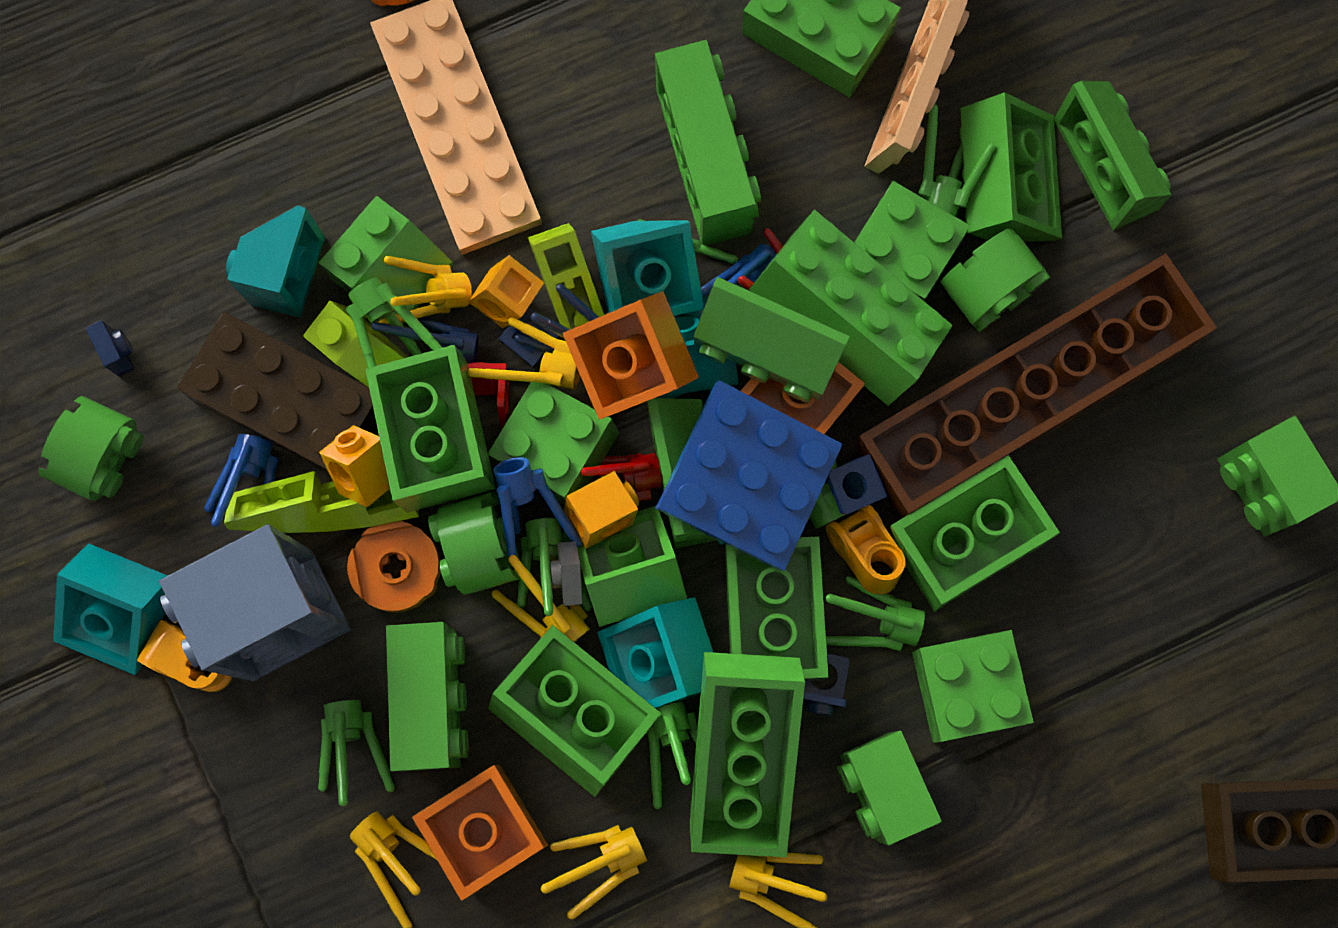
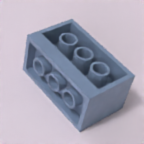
(253, 605)

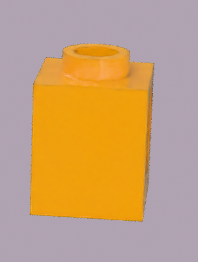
(506, 291)
(357, 465)
(601, 509)

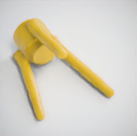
(443, 291)
(555, 368)
(567, 621)
(376, 842)
(620, 852)
(754, 876)

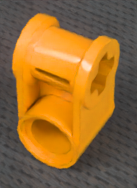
(865, 540)
(166, 656)

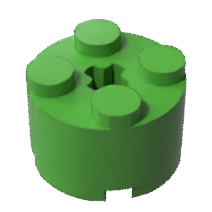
(995, 279)
(90, 449)
(472, 544)

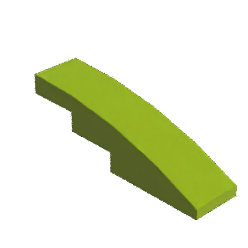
(307, 506)

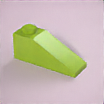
(563, 263)
(337, 338)

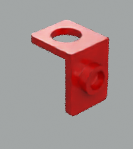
(493, 387)

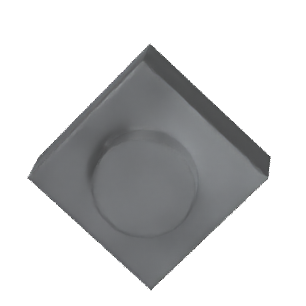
(566, 573)

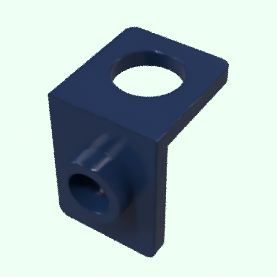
(860, 484)
(825, 701)

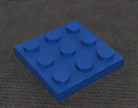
(749, 476)

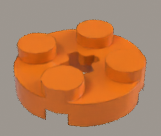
(380, 588)

